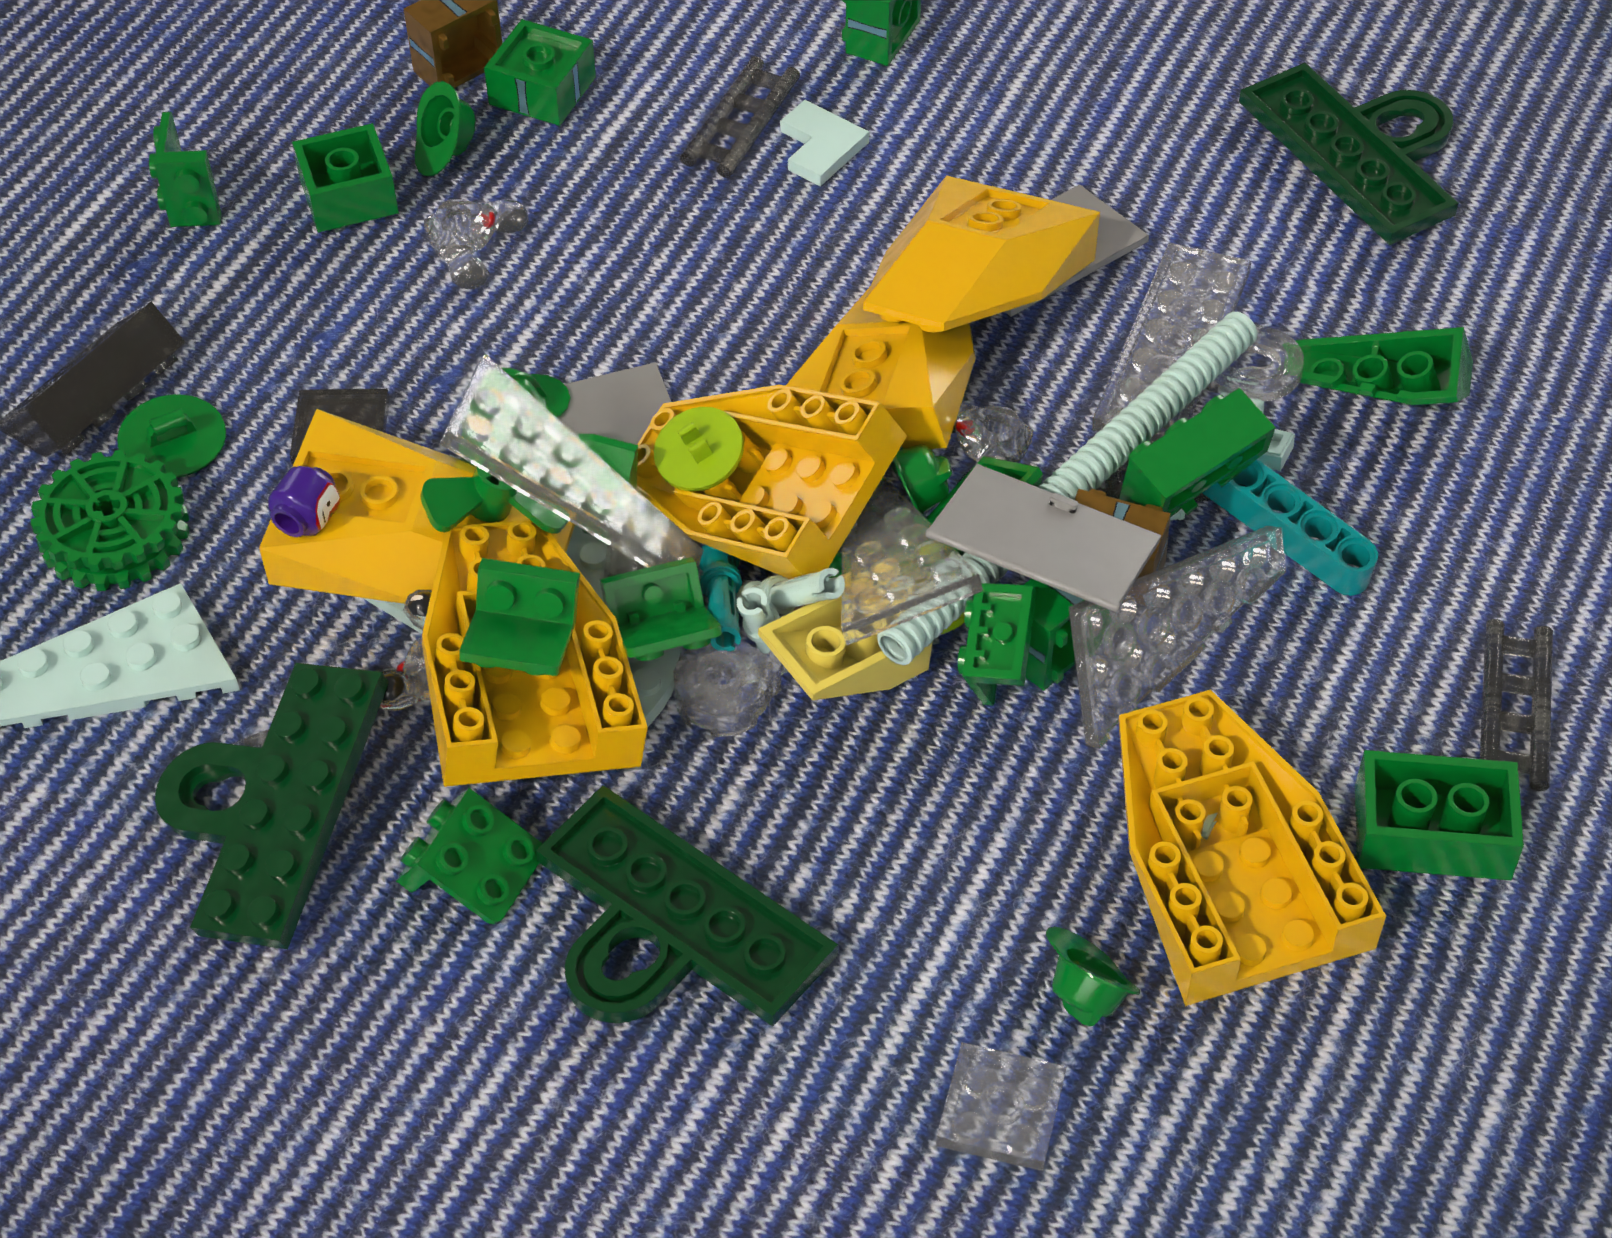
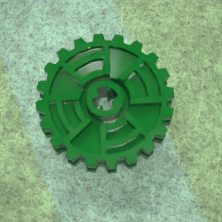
(110, 520)

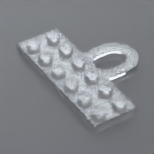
(1182, 304)

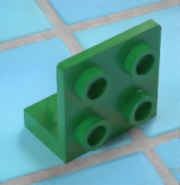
(521, 617)
(997, 638)

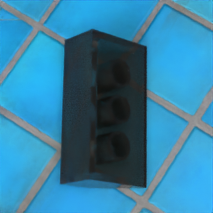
(93, 382)

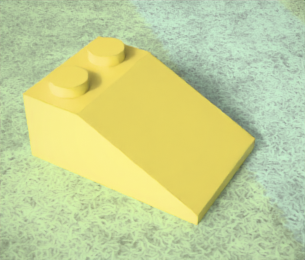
(817, 657)

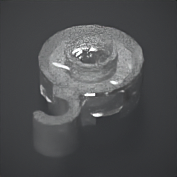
(726, 688)

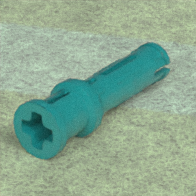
(721, 583)

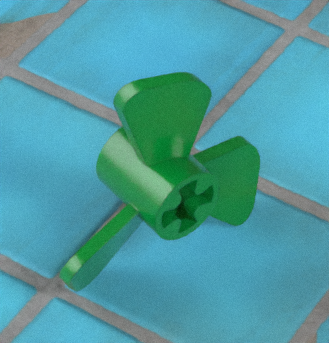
(486, 498)

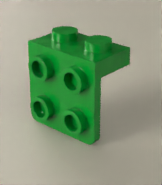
(184, 179)
(660, 609)
(472, 856)

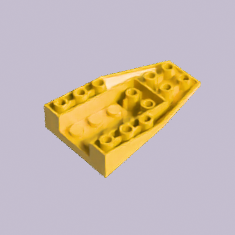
(979, 255)
(906, 369)
(800, 478)
(380, 534)
(517, 723)
(1271, 880)

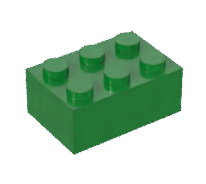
(1438, 815)

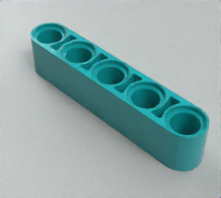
(1299, 521)

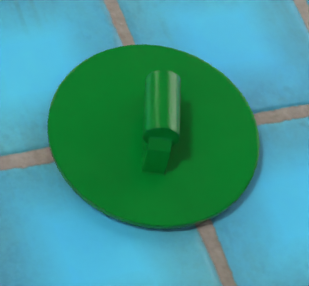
(176, 431)

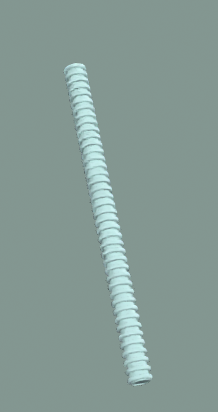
(1100, 458)

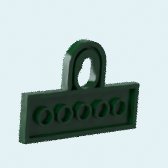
(1350, 153)
(288, 803)
(683, 904)

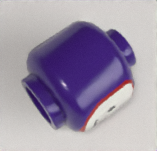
(303, 501)

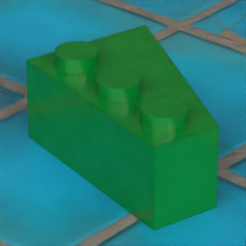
(1197, 454)

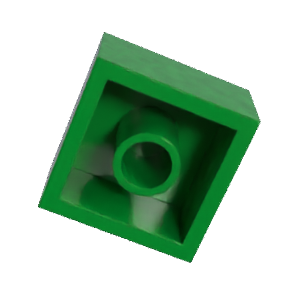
(345, 177)

